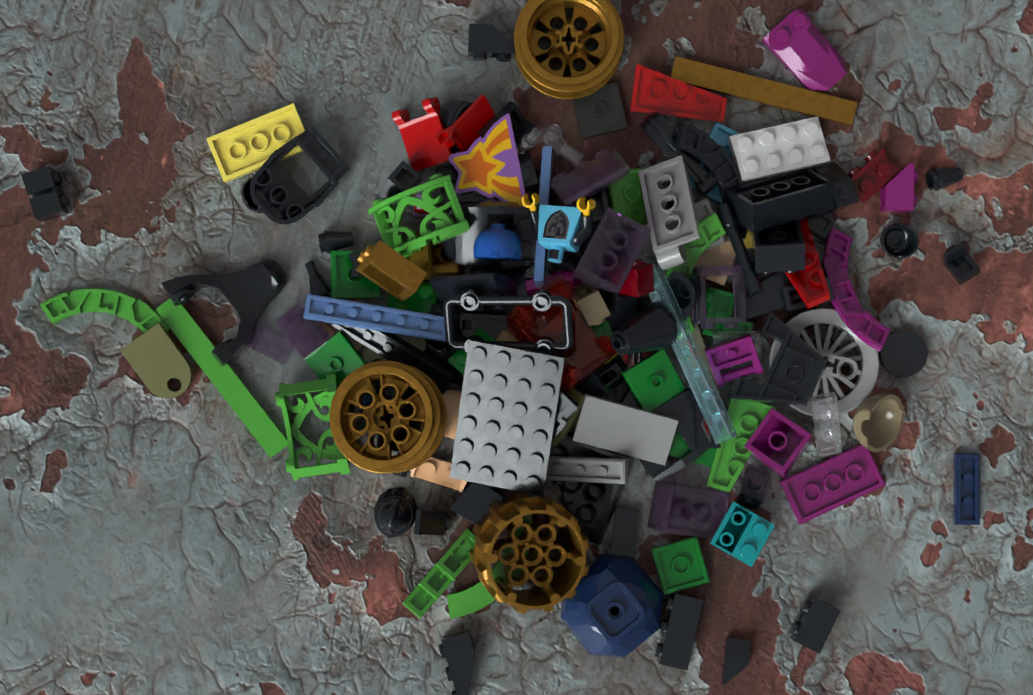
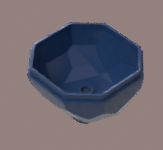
(611, 583)

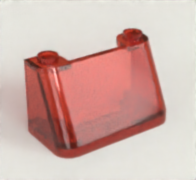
(587, 351)

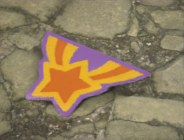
(491, 165)

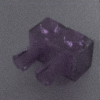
(302, 332)

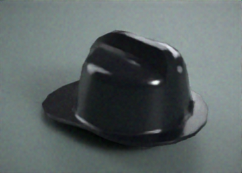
(685, 289)

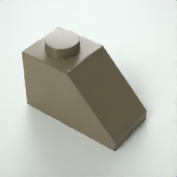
(589, 304)

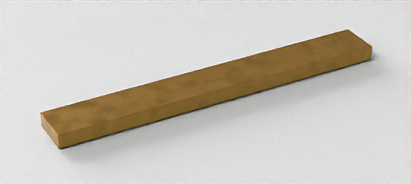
(764, 91)

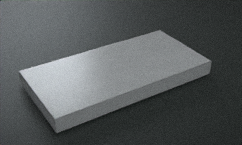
(625, 429)

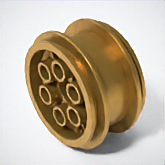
(581, 83)
(427, 406)

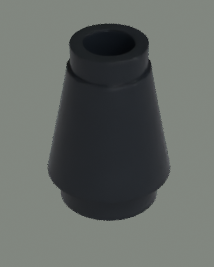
(942, 177)
(334, 241)

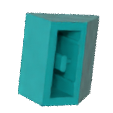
(742, 534)

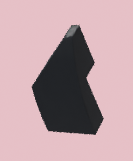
(736, 658)

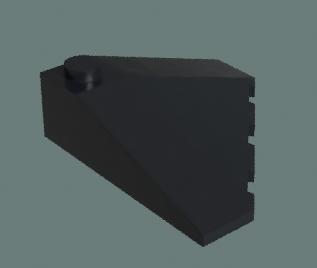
(589, 502)

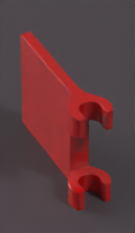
(465, 128)
(420, 136)

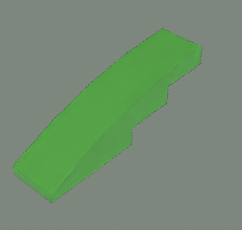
(441, 575)

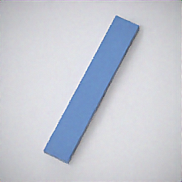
(545, 199)
(375, 317)

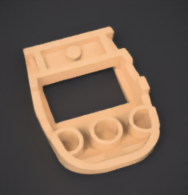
(437, 469)

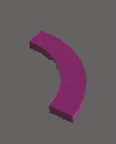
(845, 299)

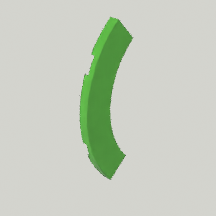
(710, 231)
(104, 301)
(477, 596)

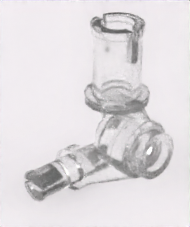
(551, 137)

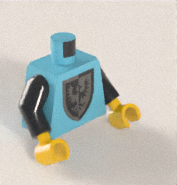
(560, 226)

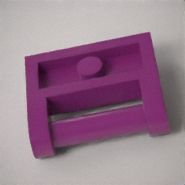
(730, 354)

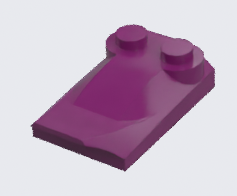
(806, 52)

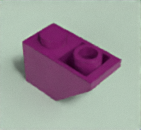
(898, 193)

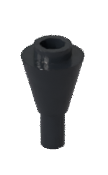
(316, 282)

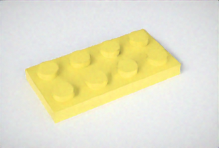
(251, 143)

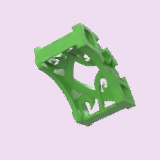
(445, 225)
(293, 431)

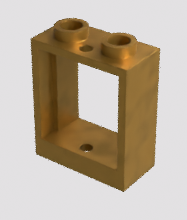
(390, 270)

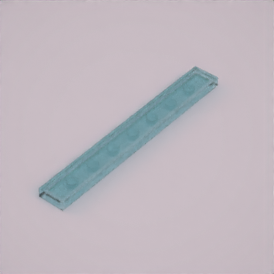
(692, 362)

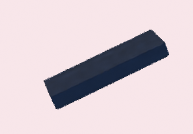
(966, 489)

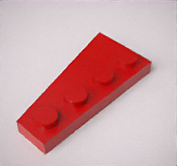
(674, 97)
(810, 282)

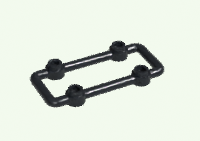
(541, 301)

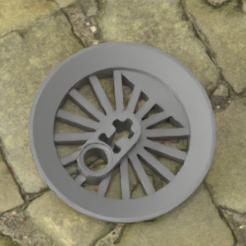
(867, 356)

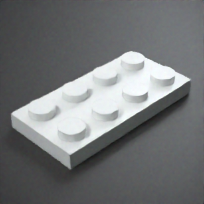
(779, 149)

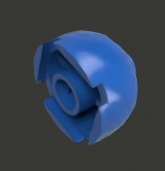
(497, 244)

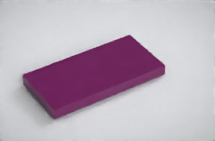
(832, 483)

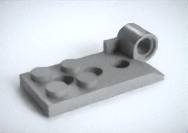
(669, 243)

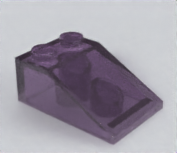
(687, 509)

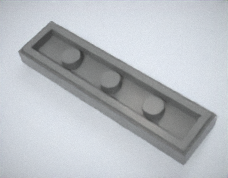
(588, 469)

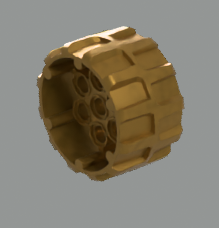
(570, 555)

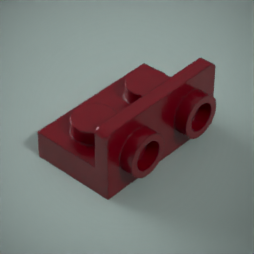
(872, 175)

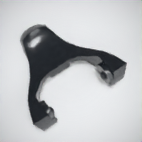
(246, 291)

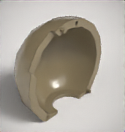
(878, 421)

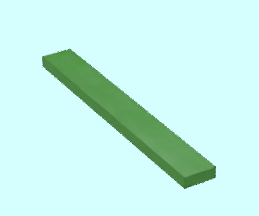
(223, 378)

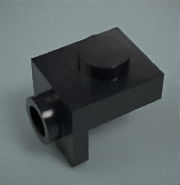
(960, 263)
(752, 489)

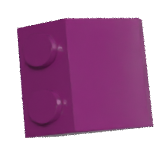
(778, 442)

